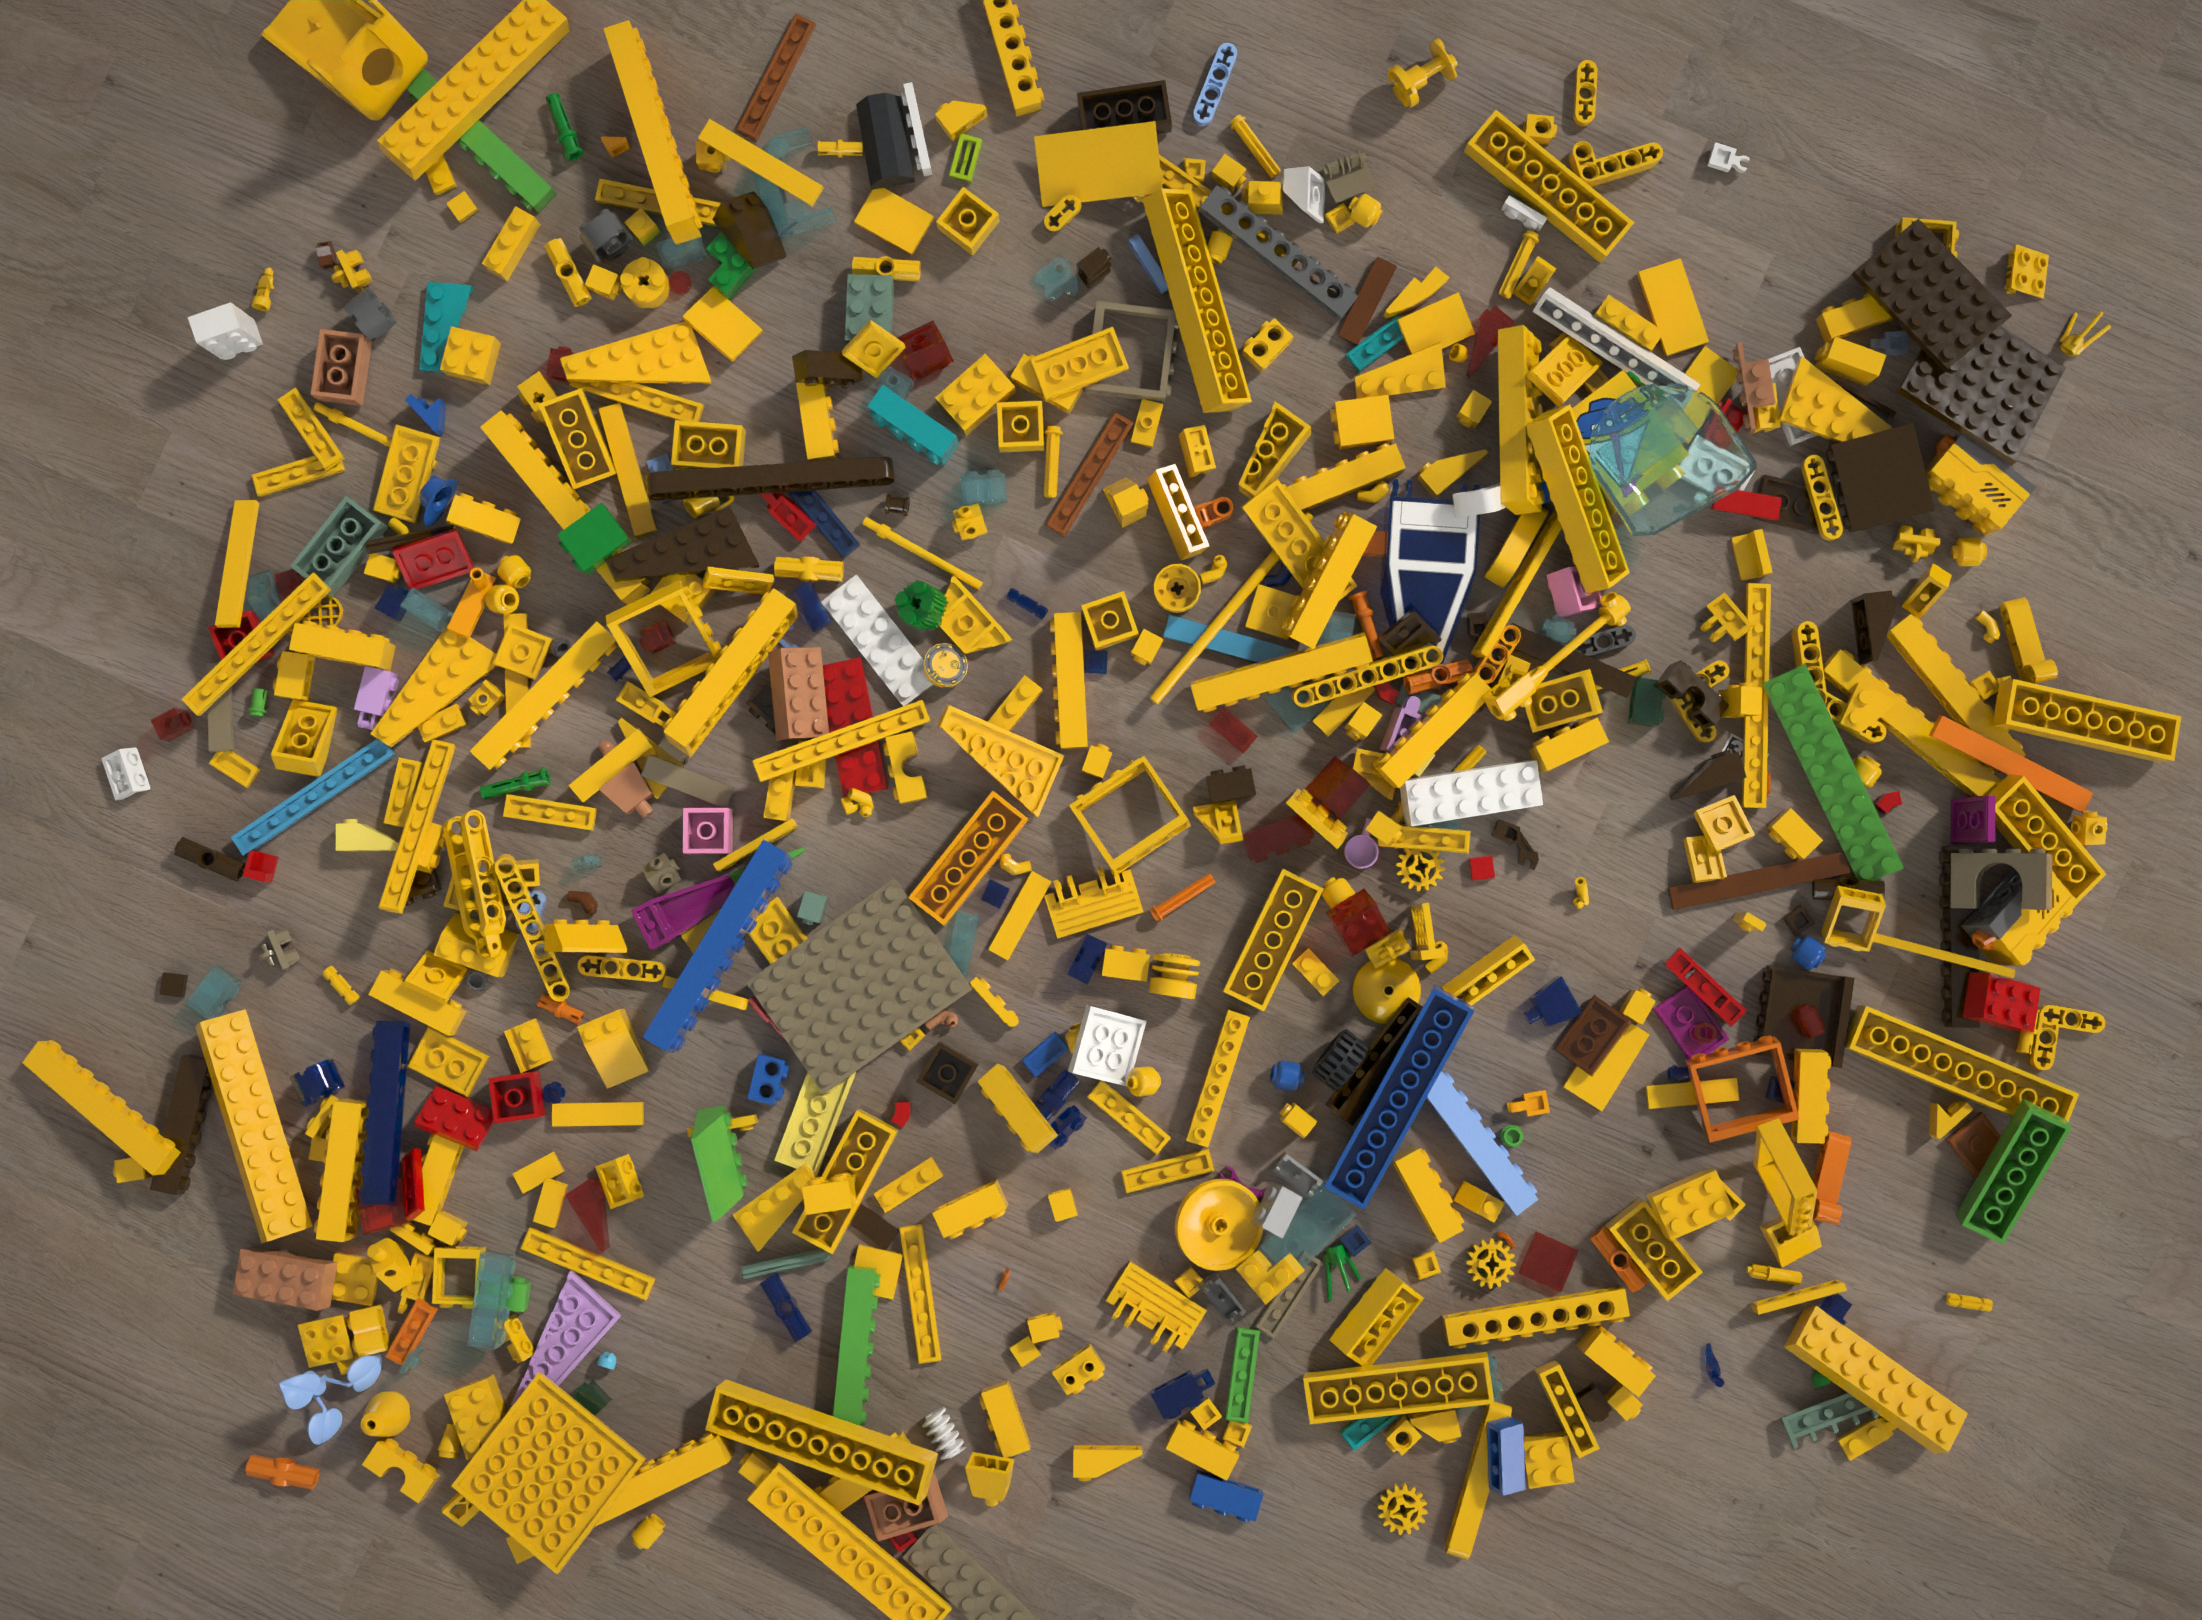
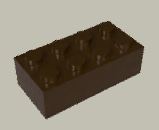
(1126, 106)

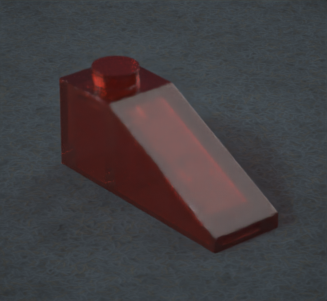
(1487, 336)
(591, 1209)

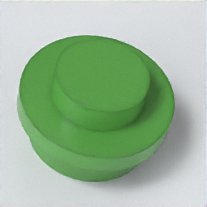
(1511, 1136)

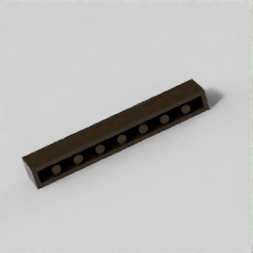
(1958, 942)

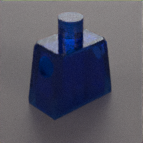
(1553, 1004)

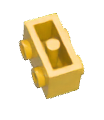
(1077, 1367)

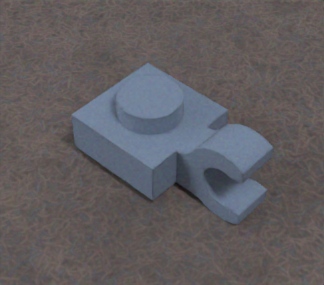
(1891, 343)

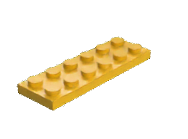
(1287, 531)

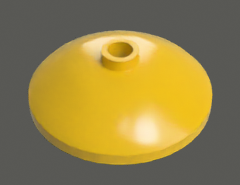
(1370, 987)

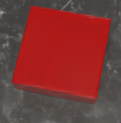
(1481, 868)

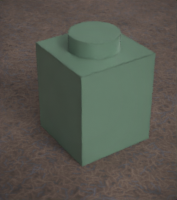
(812, 908)

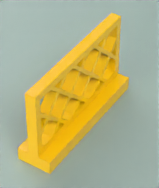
(1424, 934)

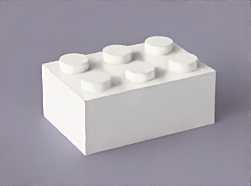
(225, 331)

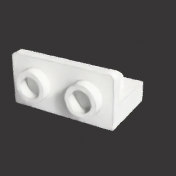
(125, 773)

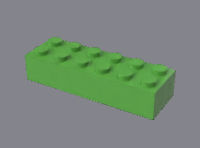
(2013, 1171)

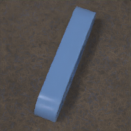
(1148, 263)

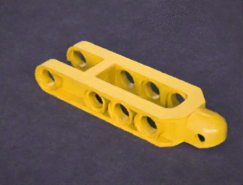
(467, 850)

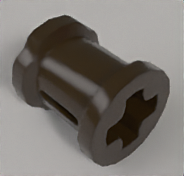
(897, 505)

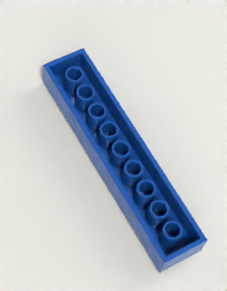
(718, 947)
(1399, 1097)

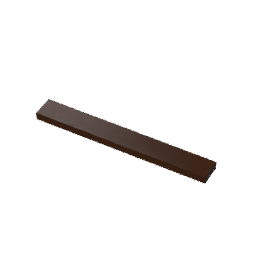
(1759, 880)

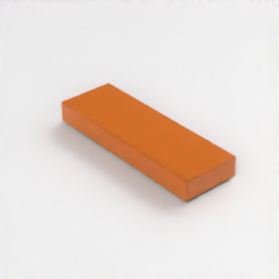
(411, 1331)

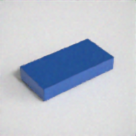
(1045, 1054)

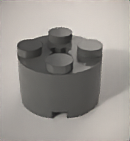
(605, 236)
(369, 314)

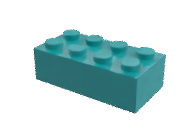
(912, 425)

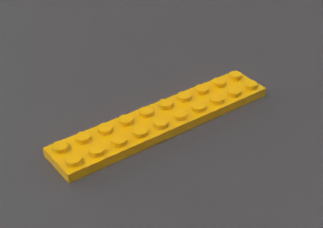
(845, 1548)

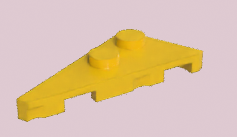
(656, 788)

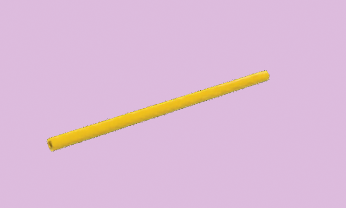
(1216, 625)

